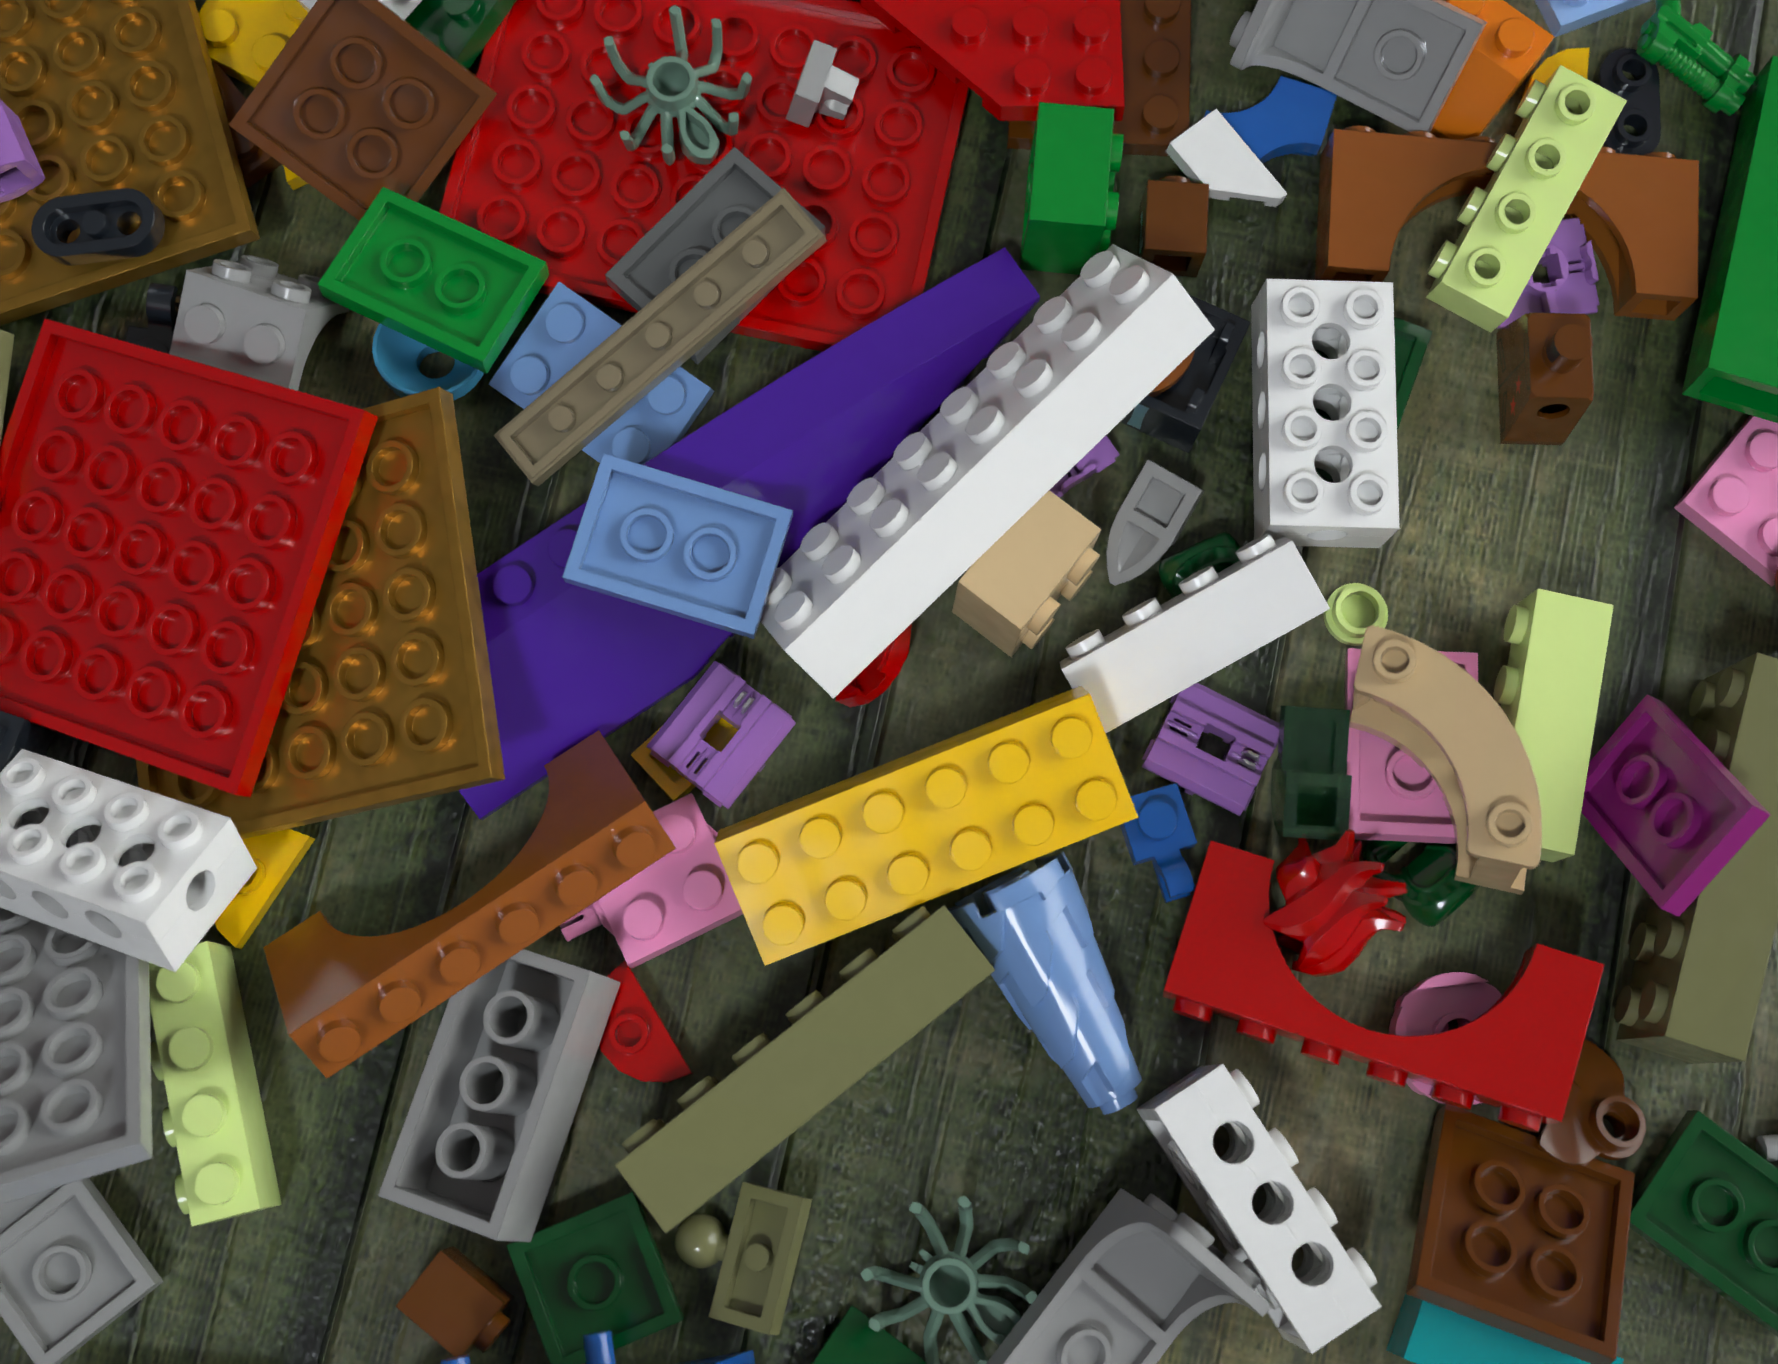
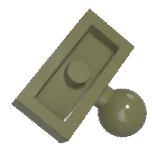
(755, 1256)

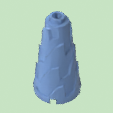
(1054, 975)

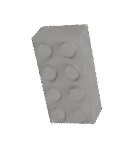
(500, 1096)

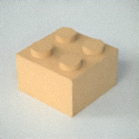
(1018, 580)

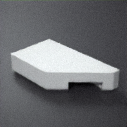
(1219, 157)

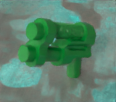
(1679, 45)

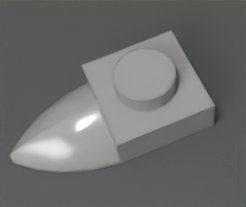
(1149, 521)

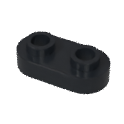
(1642, 103)
(102, 225)

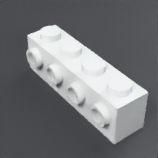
(1196, 632)

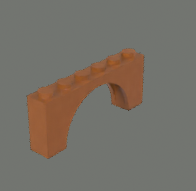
(1631, 207)
(357, 991)

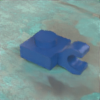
(1160, 836)

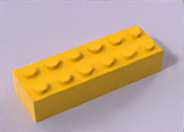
(925, 825)

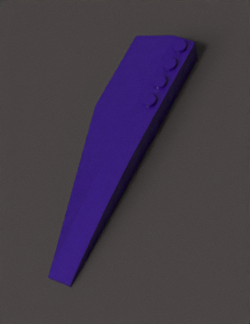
(594, 662)

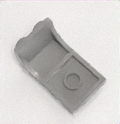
(1375, 53)
(251, 319)
(67, 1269)
(1129, 1290)

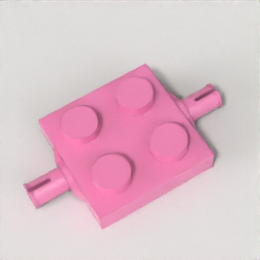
(671, 898)

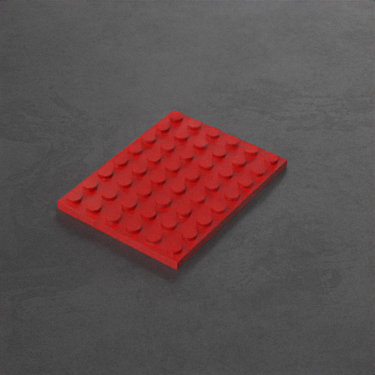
(561, 186)

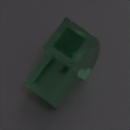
(1310, 779)

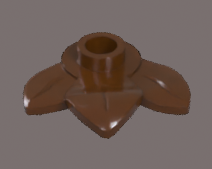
(1595, 1095)

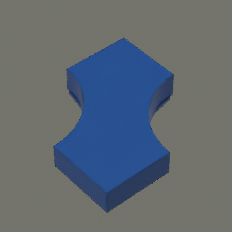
(1286, 121)

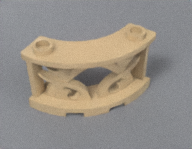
(1464, 743)

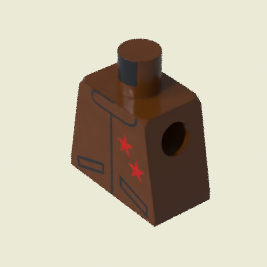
(1542, 364)

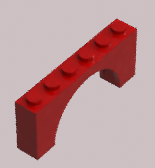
(1510, 1057)

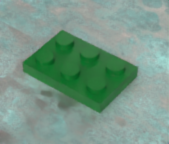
(434, 279)

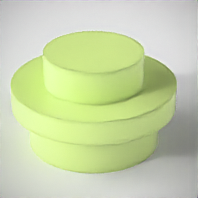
(1352, 611)

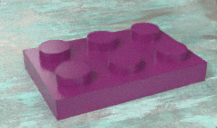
(1667, 805)

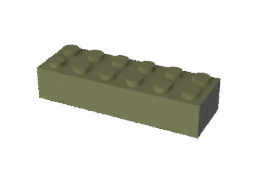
(1705, 970)
(804, 1068)

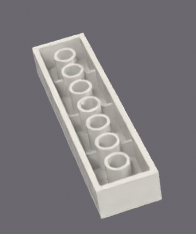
(980, 464)

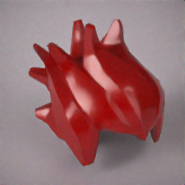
(1332, 905)

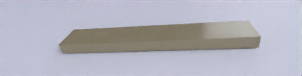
(660, 337)

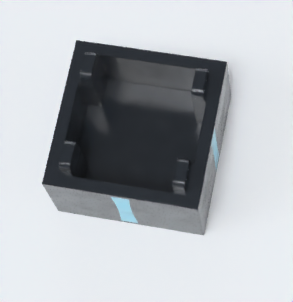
(1183, 408)

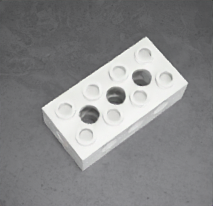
(1354, 387)
(114, 860)
(1332, 1284)

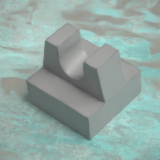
(821, 87)

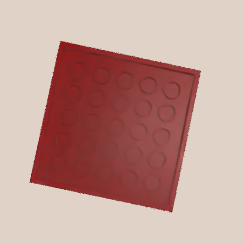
(164, 549)

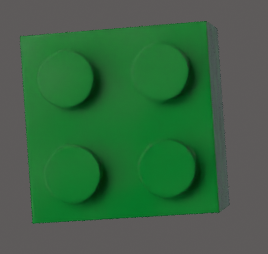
(1070, 187)

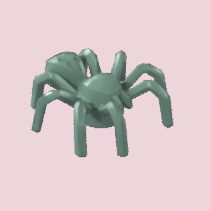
(675, 92)
(951, 1285)

